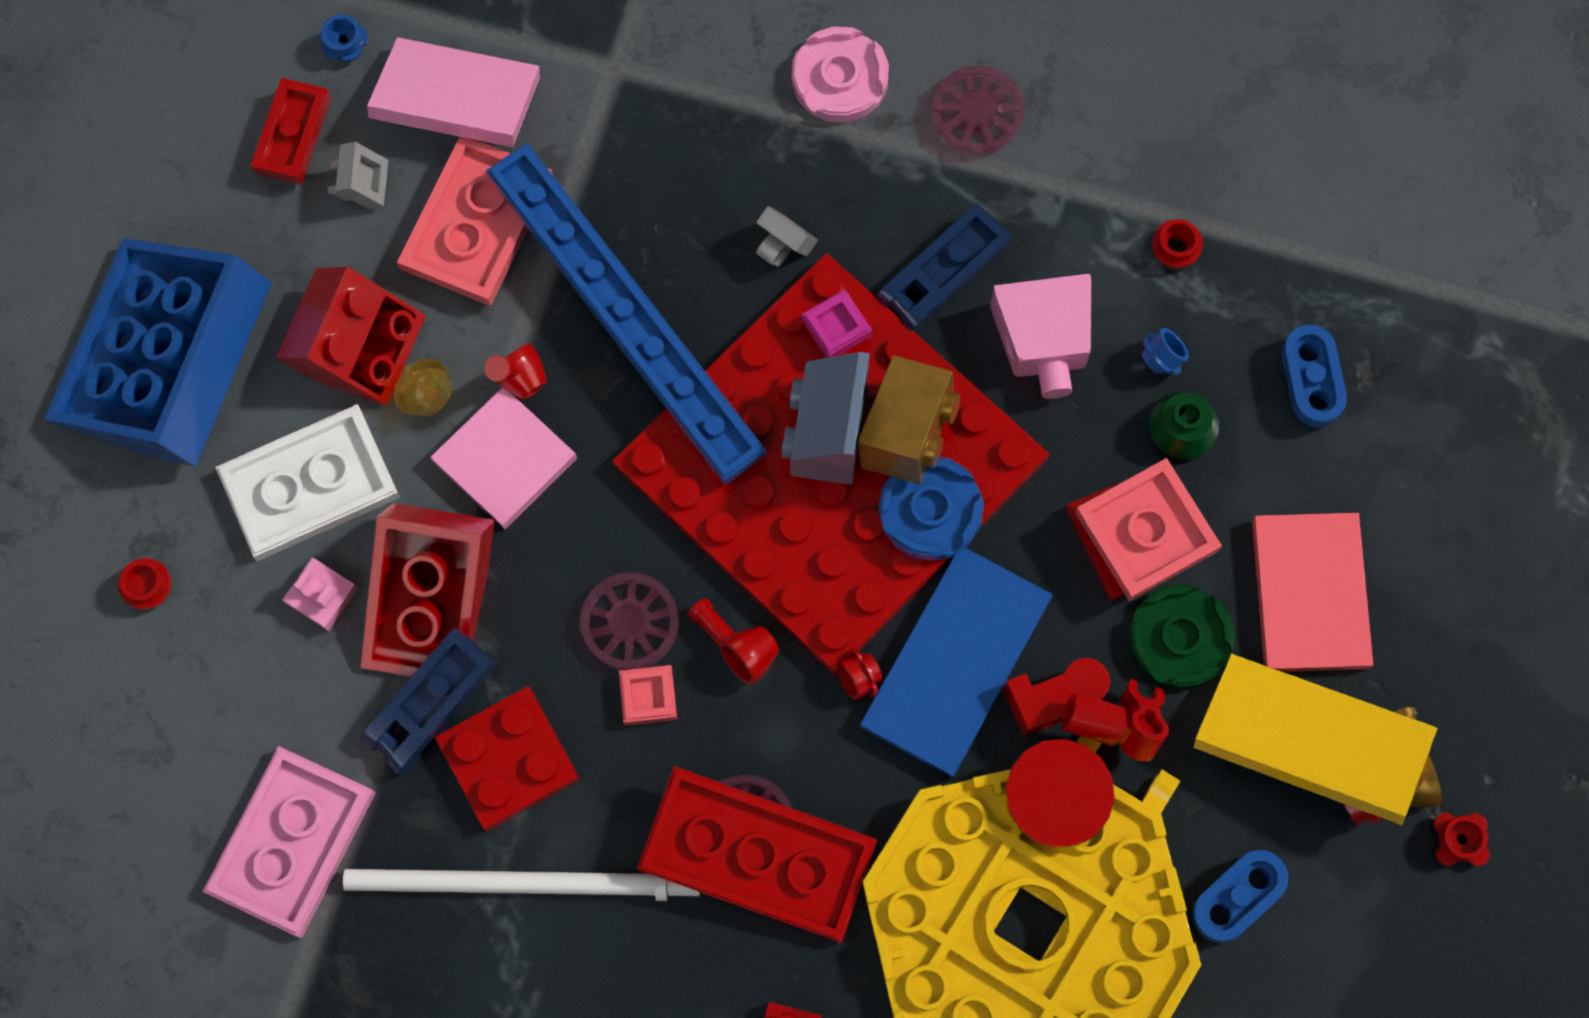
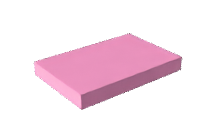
(454, 92)
(289, 842)

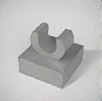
(359, 176)
(782, 238)

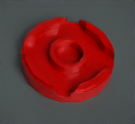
(1059, 793)

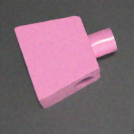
(1045, 328)

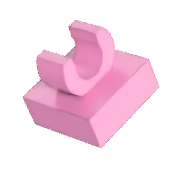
(320, 594)

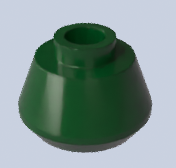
(1175, 434)

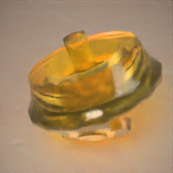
(423, 388)

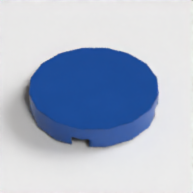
(932, 517)

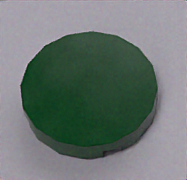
(1181, 636)

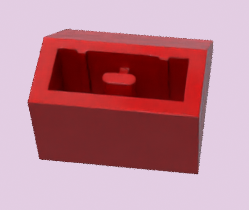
(351, 334)

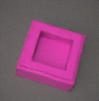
(836, 325)

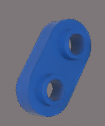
(1316, 378)
(1238, 898)

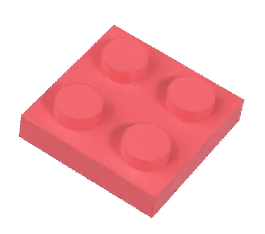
(1148, 529)

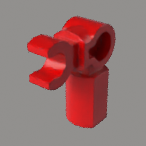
(1134, 726)

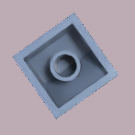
(828, 418)

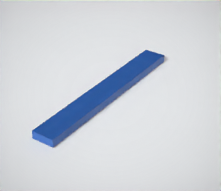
(627, 314)

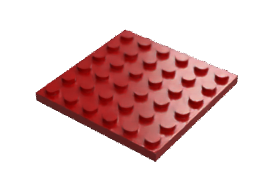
(805, 544)

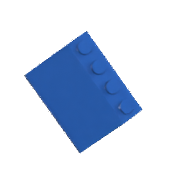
(160, 349)

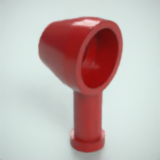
(517, 373)
(745, 652)

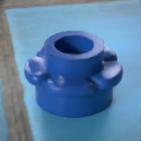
(338, 27)
(1164, 352)

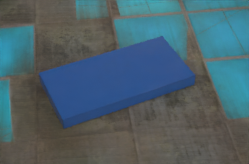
(956, 662)

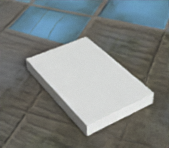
(307, 482)

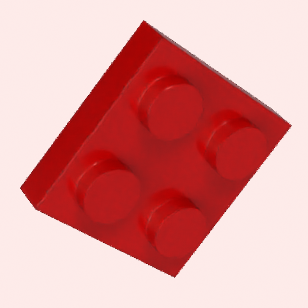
(507, 759)

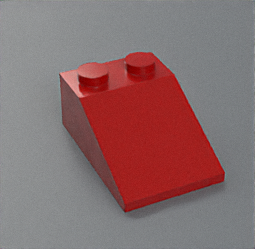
(423, 584)

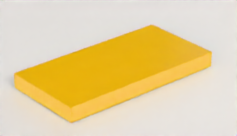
(1316, 738)

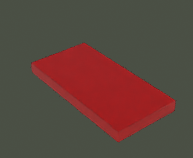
(757, 854)

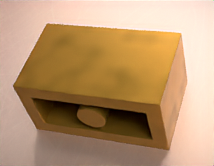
(907, 420)

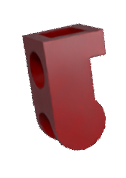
(1043, 704)

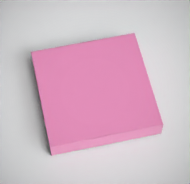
(504, 458)

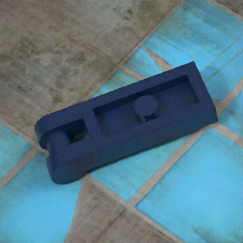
(945, 267)
(428, 700)

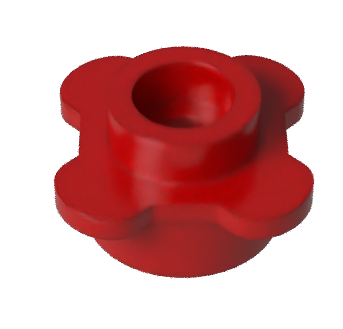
(1475, 831)

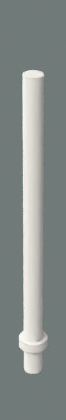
(512, 882)

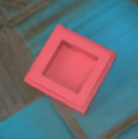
(647, 695)

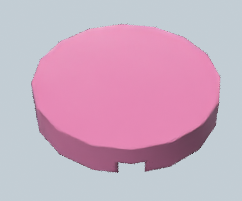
(840, 74)

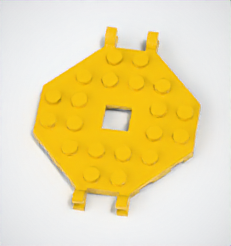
(958, 870)

